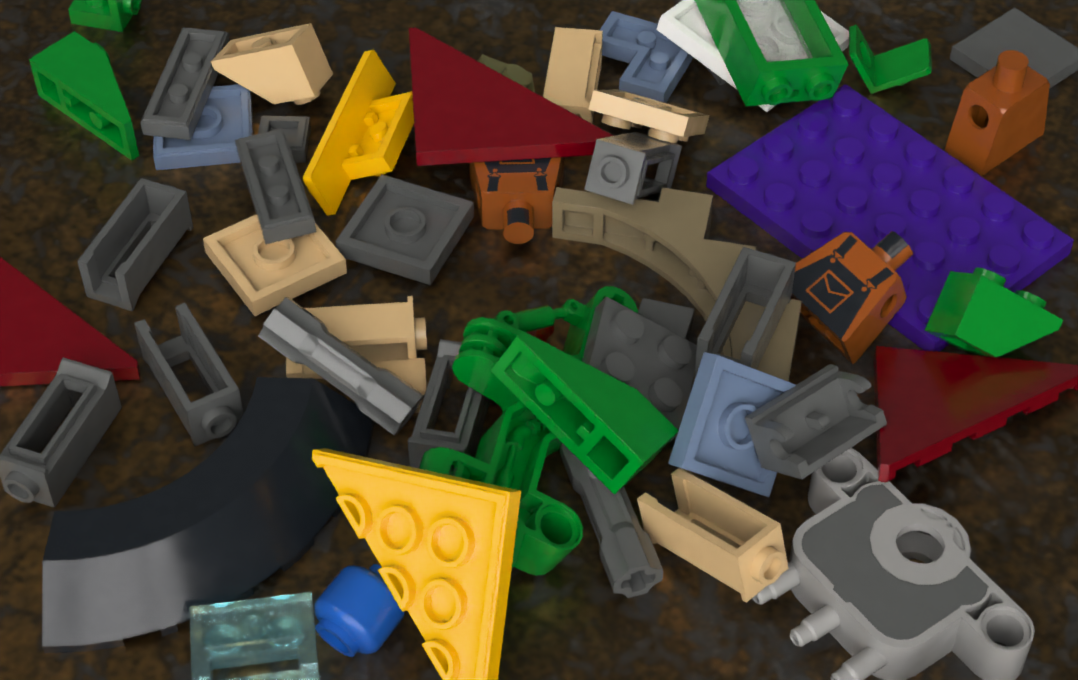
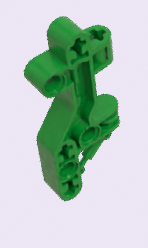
(518, 442)

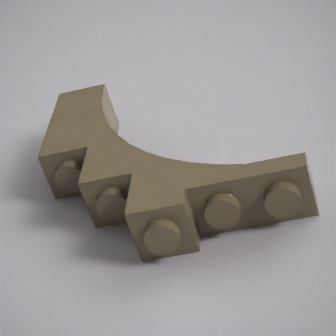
(676, 244)

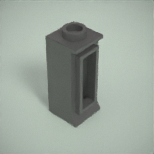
(622, 163)
(134, 243)
(755, 279)
(208, 416)
(471, 416)
(47, 476)

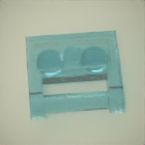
(255, 634)

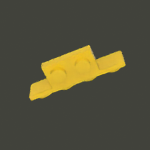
(362, 134)

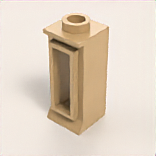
(574, 69)
(371, 330)
(717, 534)

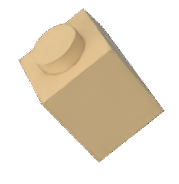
(277, 64)

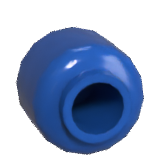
(357, 611)

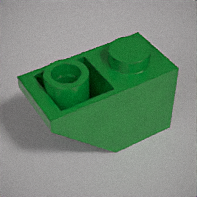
(986, 317)

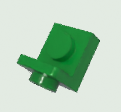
(103, 14)

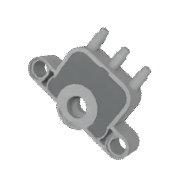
(881, 607)

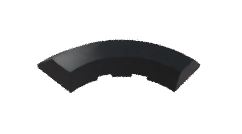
(206, 533)

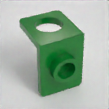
(891, 67)

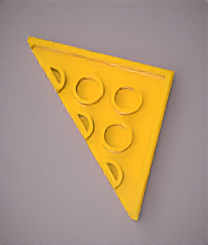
(440, 552)

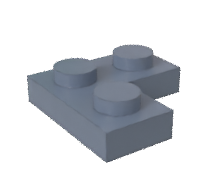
(653, 58)

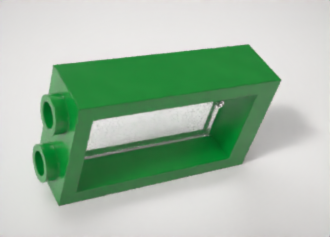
(775, 49)

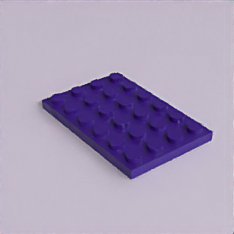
(869, 175)

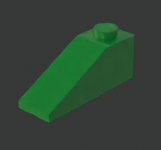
(82, 85)
(586, 409)

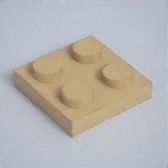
(632, 110)
(272, 271)

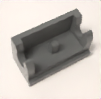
(813, 422)

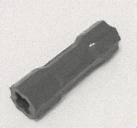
(309, 343)
(624, 545)

